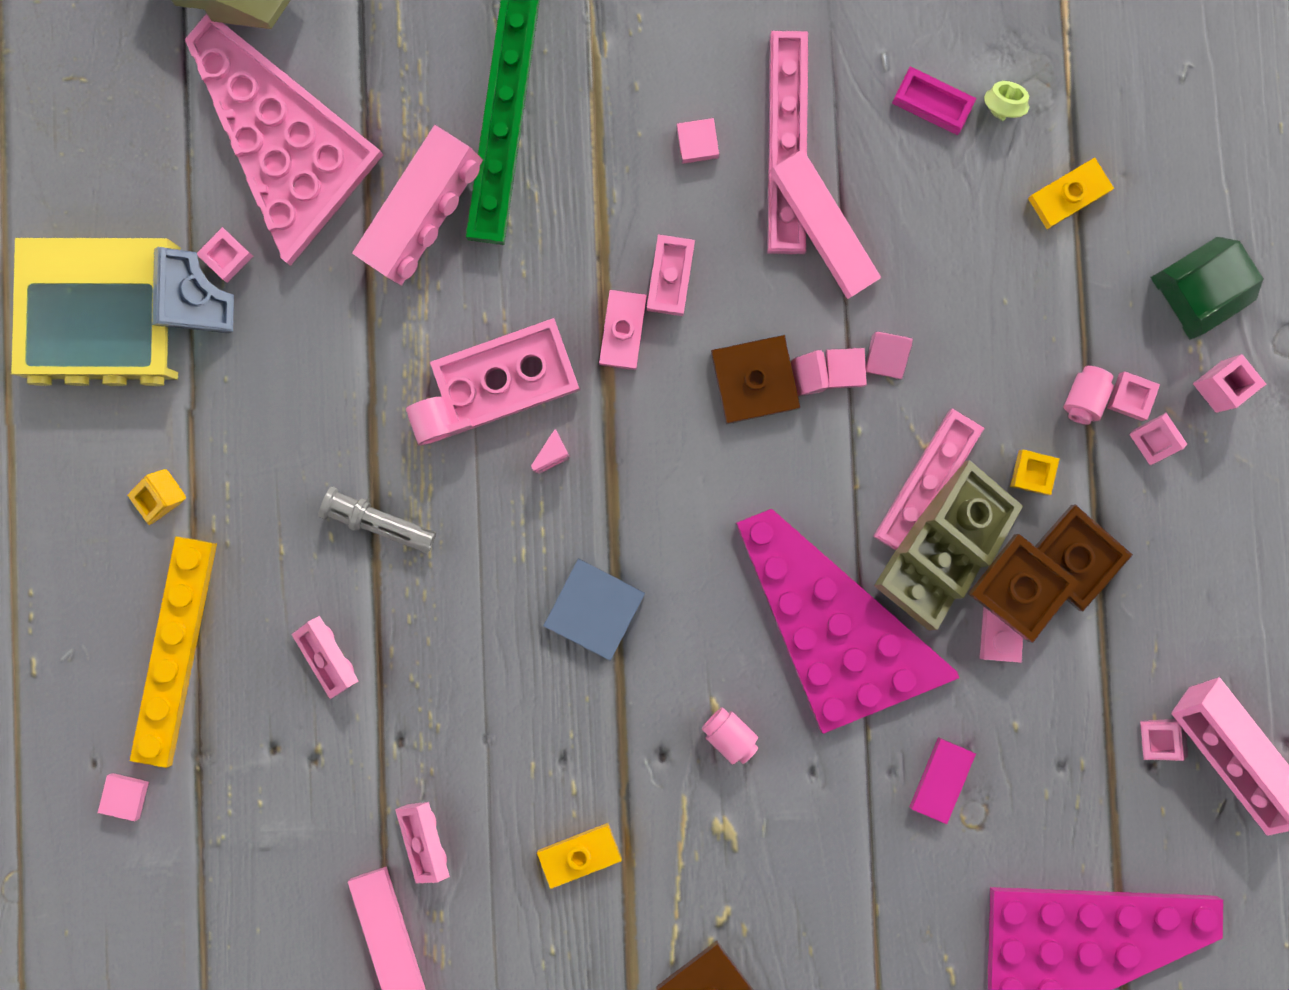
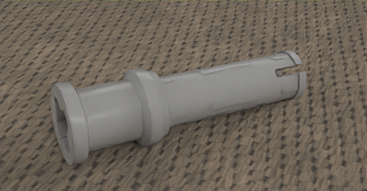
(360, 515)

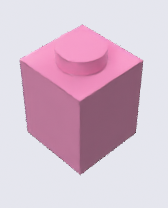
(1229, 383)

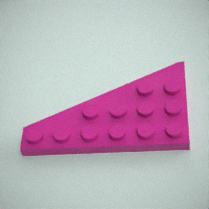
(840, 638)
(1092, 936)

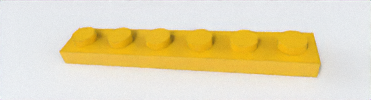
(173, 652)

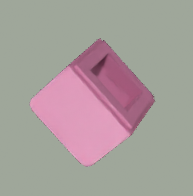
(888, 355)
(810, 373)
(551, 454)
(1163, 740)

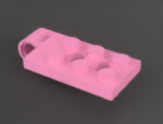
(464, 390)

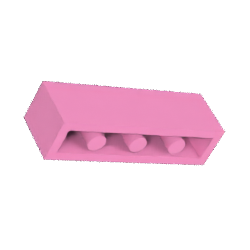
(418, 205)
(1237, 752)

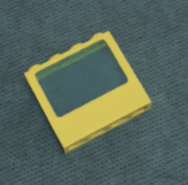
(87, 312)

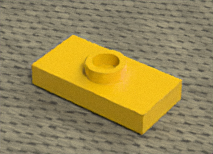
(1070, 193)
(579, 855)

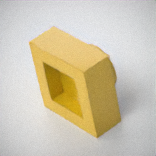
(1034, 472)

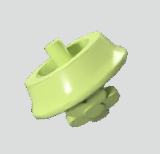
(1007, 100)

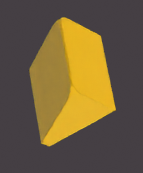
(156, 495)

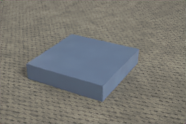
(594, 609)

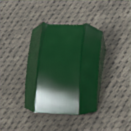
(1210, 285)

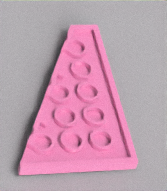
(289, 143)

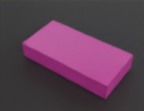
(934, 100)
(942, 780)

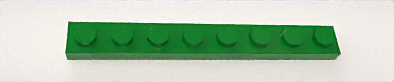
(502, 121)

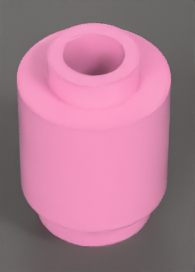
(1089, 395)
(730, 736)

